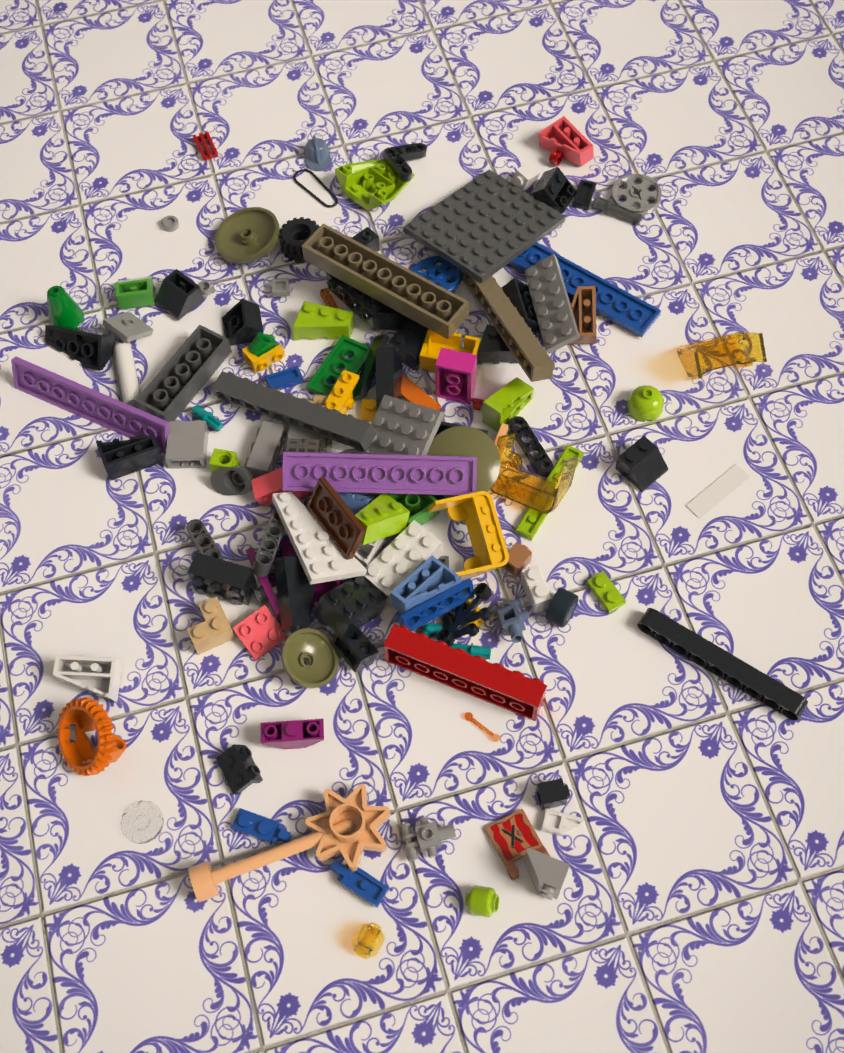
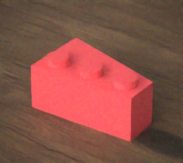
(568, 140)
(272, 483)

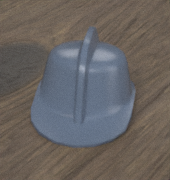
(317, 154)

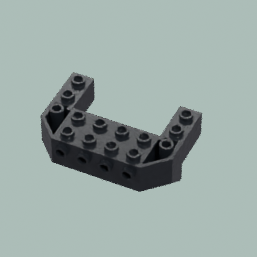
(370, 310)

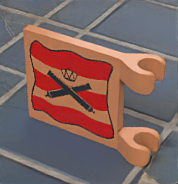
(512, 838)

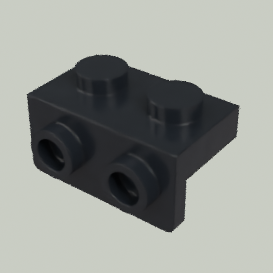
(239, 768)

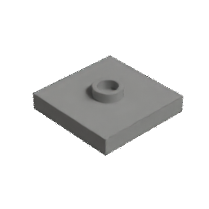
(127, 327)

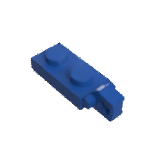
(260, 827)
(361, 883)

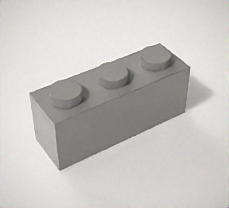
(266, 448)

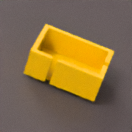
(435, 342)

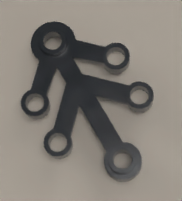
(449, 634)

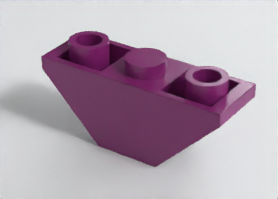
(292, 734)

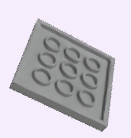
(404, 427)

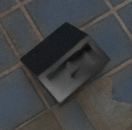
(554, 190)
(178, 294)

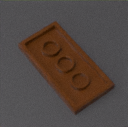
(336, 518)

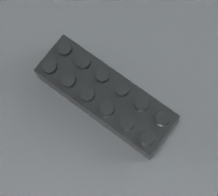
(184, 374)

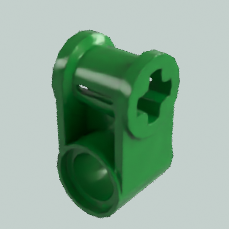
(262, 343)

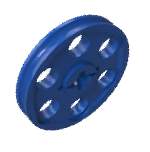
(439, 274)

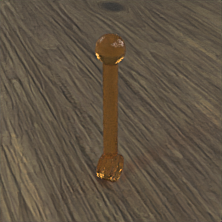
(469, 717)

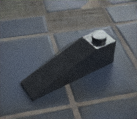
(84, 345)

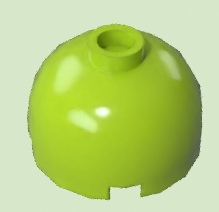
(645, 403)

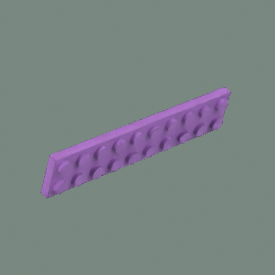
(87, 403)
(381, 472)

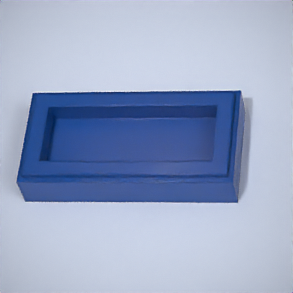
(284, 378)

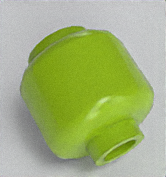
(482, 901)

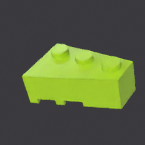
(322, 322)
(506, 403)
(382, 518)

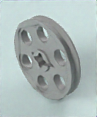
(632, 191)

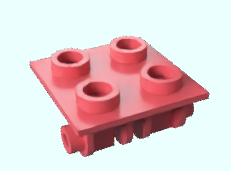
(259, 632)

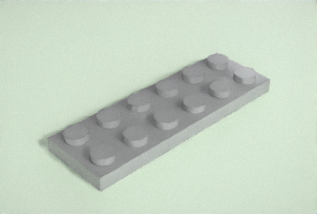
(551, 304)

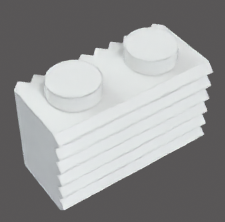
(536, 588)

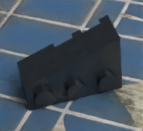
(409, 342)
(494, 348)
(129, 455)

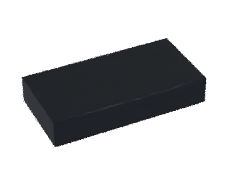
(584, 195)

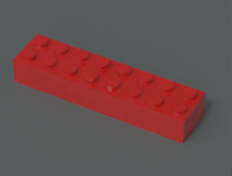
(465, 672)

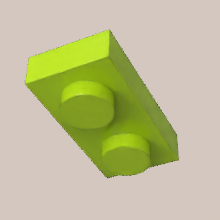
(606, 592)

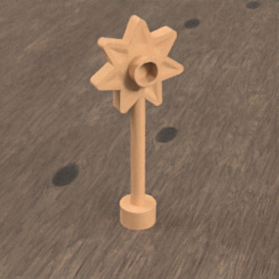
(344, 828)

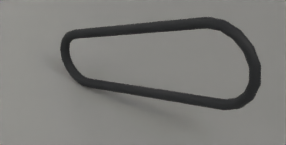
(301, 170)

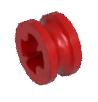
(556, 157)

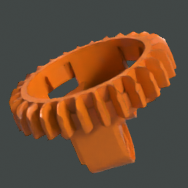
(88, 717)

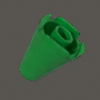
(63, 309)

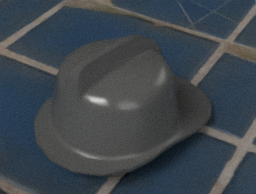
(231, 480)

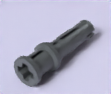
(609, 206)

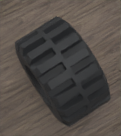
(293, 231)

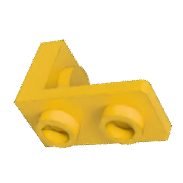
(260, 363)

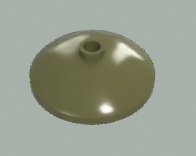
(317, 652)

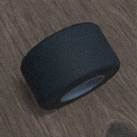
(562, 607)

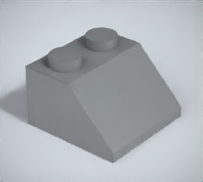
(546, 873)

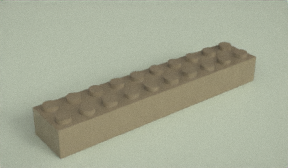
(386, 281)

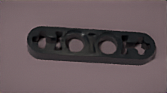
(534, 444)

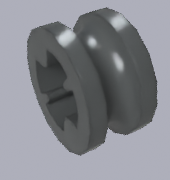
(260, 595)

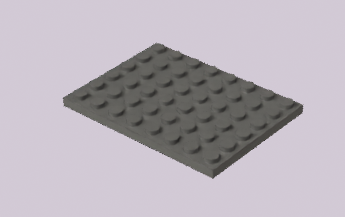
(484, 225)

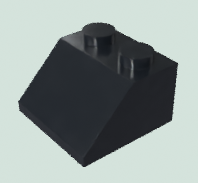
(242, 322)
(641, 464)

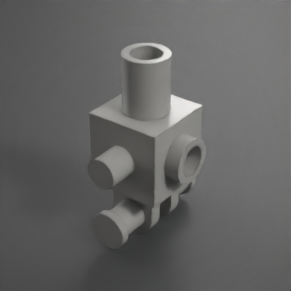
(427, 836)

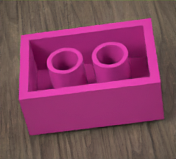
(455, 375)

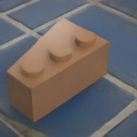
(585, 314)

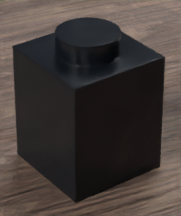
(552, 794)

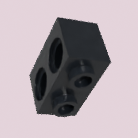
(355, 649)

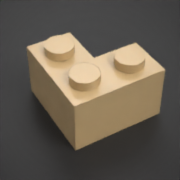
(213, 630)

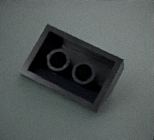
(521, 299)

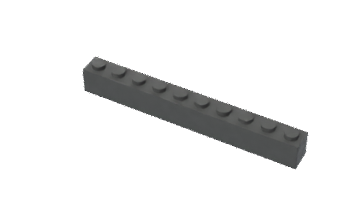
(294, 411)

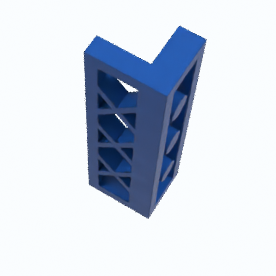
(437, 605)

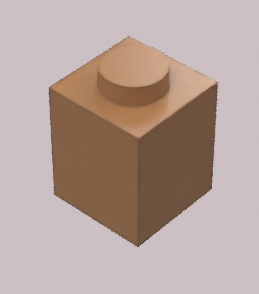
(518, 560)

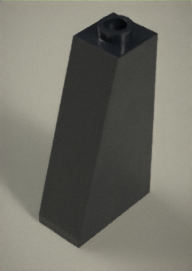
(388, 374)
(294, 594)

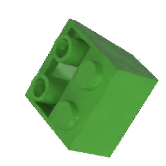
(135, 292)

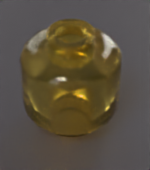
(368, 940)

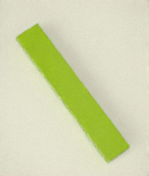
(534, 519)

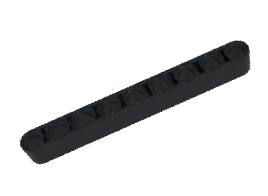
(723, 664)

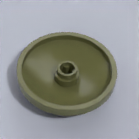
(247, 235)
(470, 442)

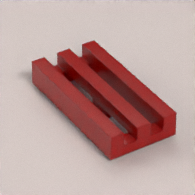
(202, 137)

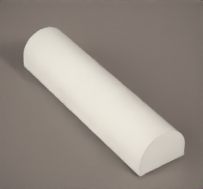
(127, 373)

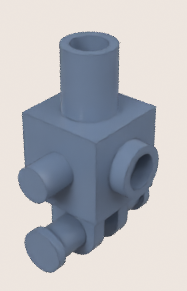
(511, 618)

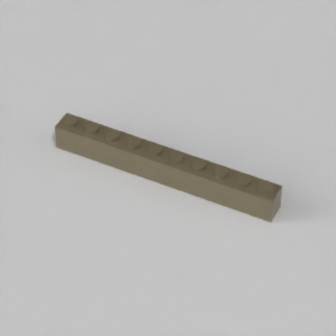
(511, 328)

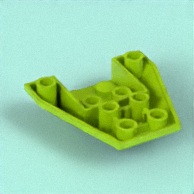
(370, 183)

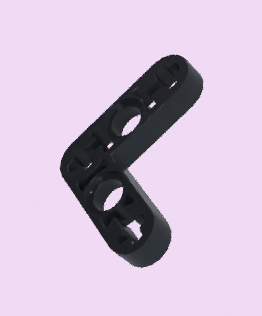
(396, 155)

